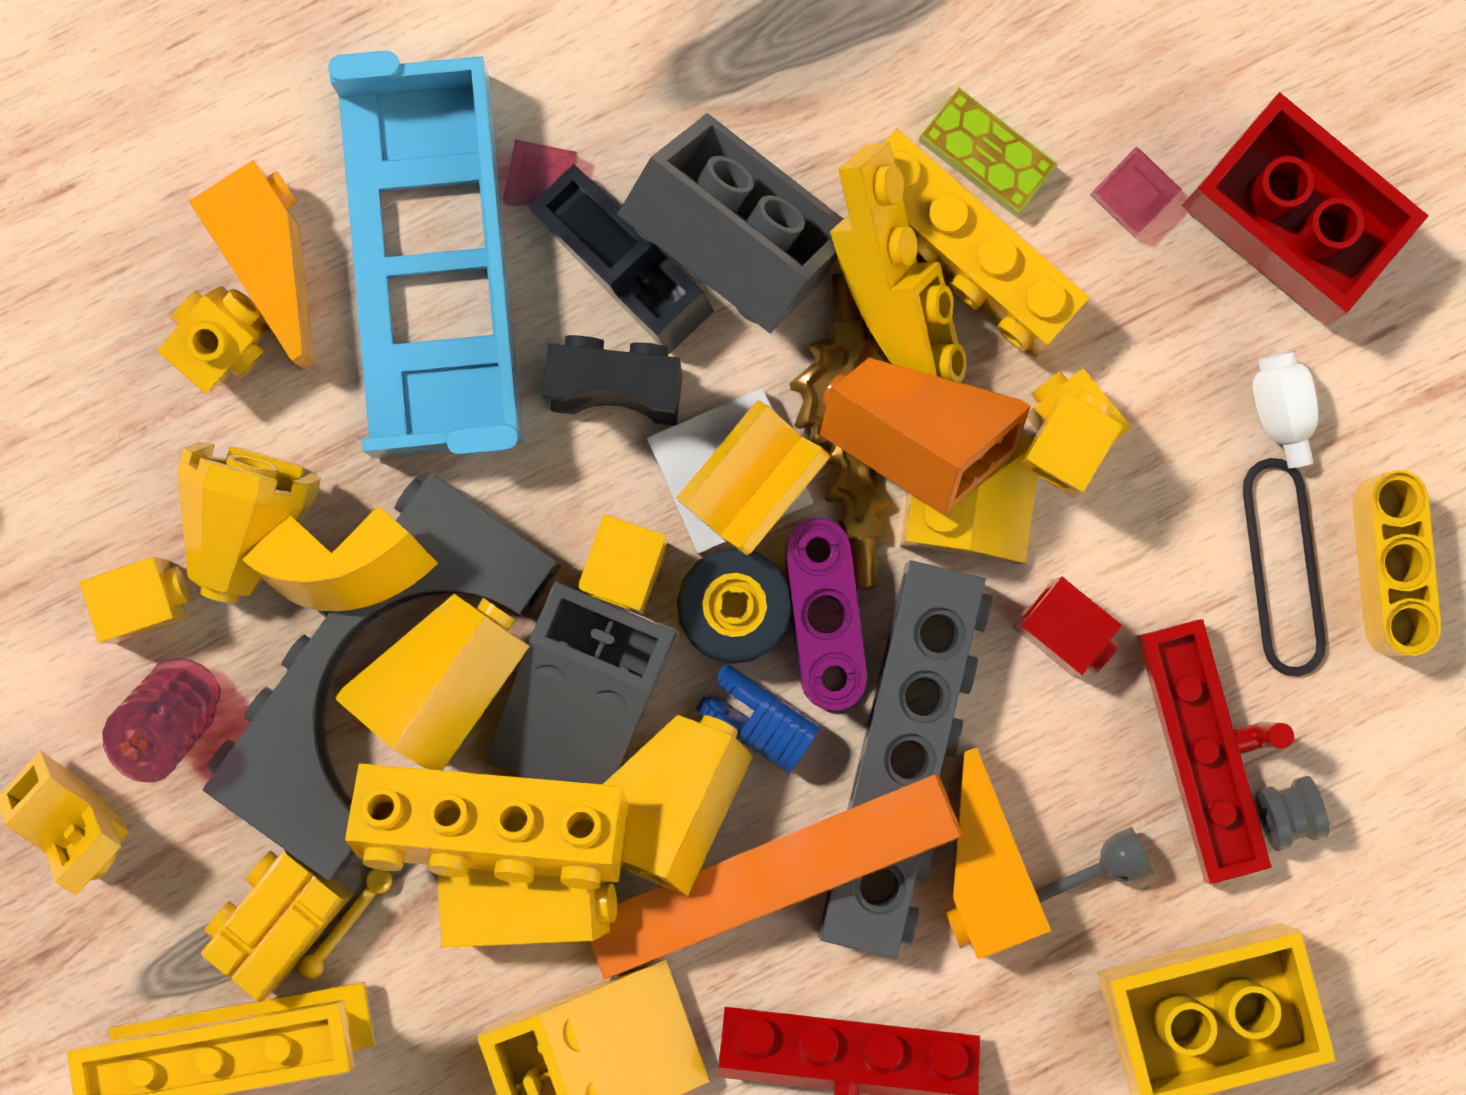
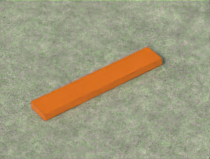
(779, 875)

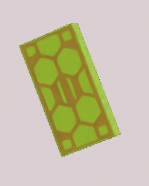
(987, 152)

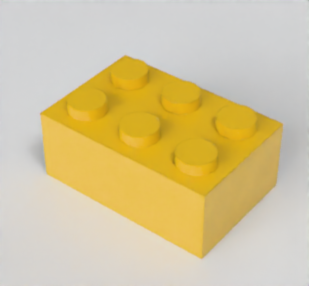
(1217, 1014)

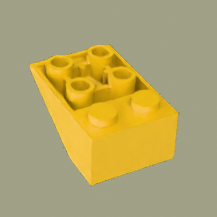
(599, 1041)

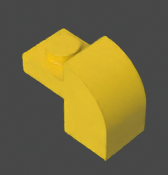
(64, 821)

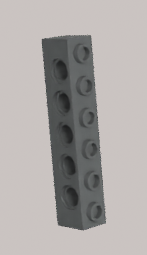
(923, 592)

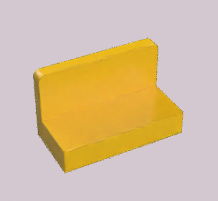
(752, 478)

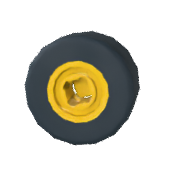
(730, 624)

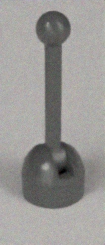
(1120, 859)

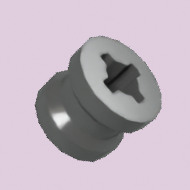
(1292, 813)

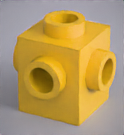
(215, 337)

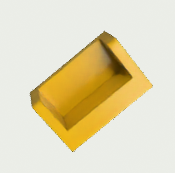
(624, 564)

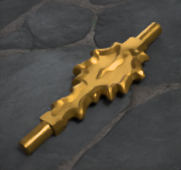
(853, 481)

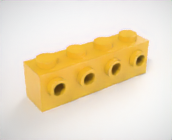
(982, 254)
(487, 824)

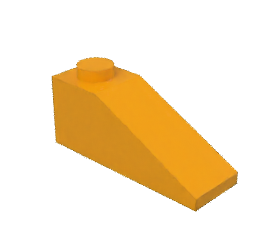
(264, 247)
(991, 881)

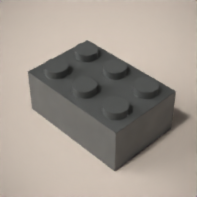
(734, 221)

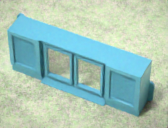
(416, 131)

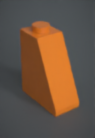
(922, 429)

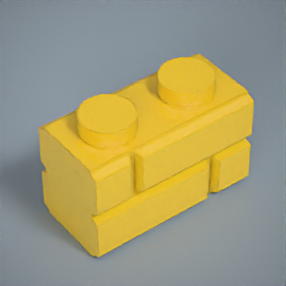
(273, 923)

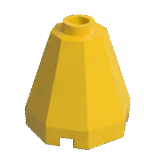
(231, 508)

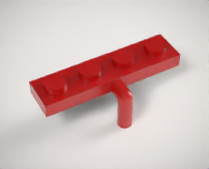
(1208, 750)
(846, 1055)

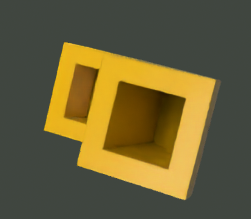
(362, 571)

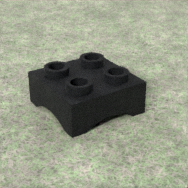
(588, 376)

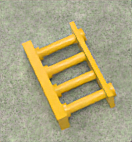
(229, 1046)

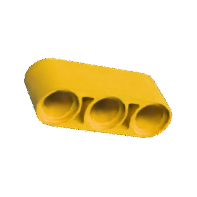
(1411, 535)

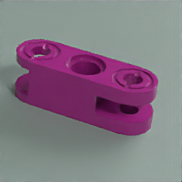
(835, 581)

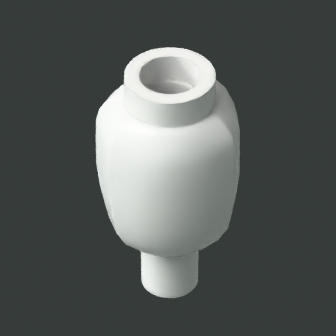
(1287, 404)

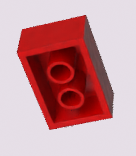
(1305, 210)

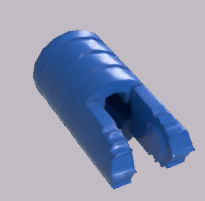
(774, 727)

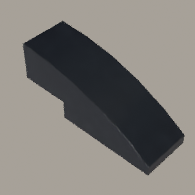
(620, 260)

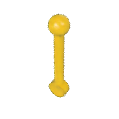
(377, 882)

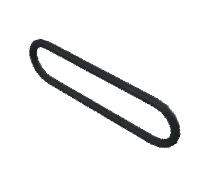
(1258, 572)

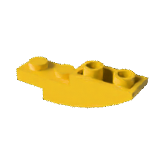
(877, 251)

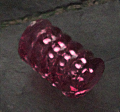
(161, 720)

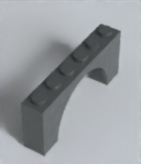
(281, 764)

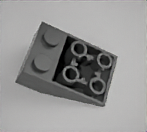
(579, 690)

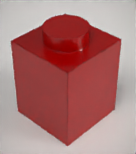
(1070, 628)

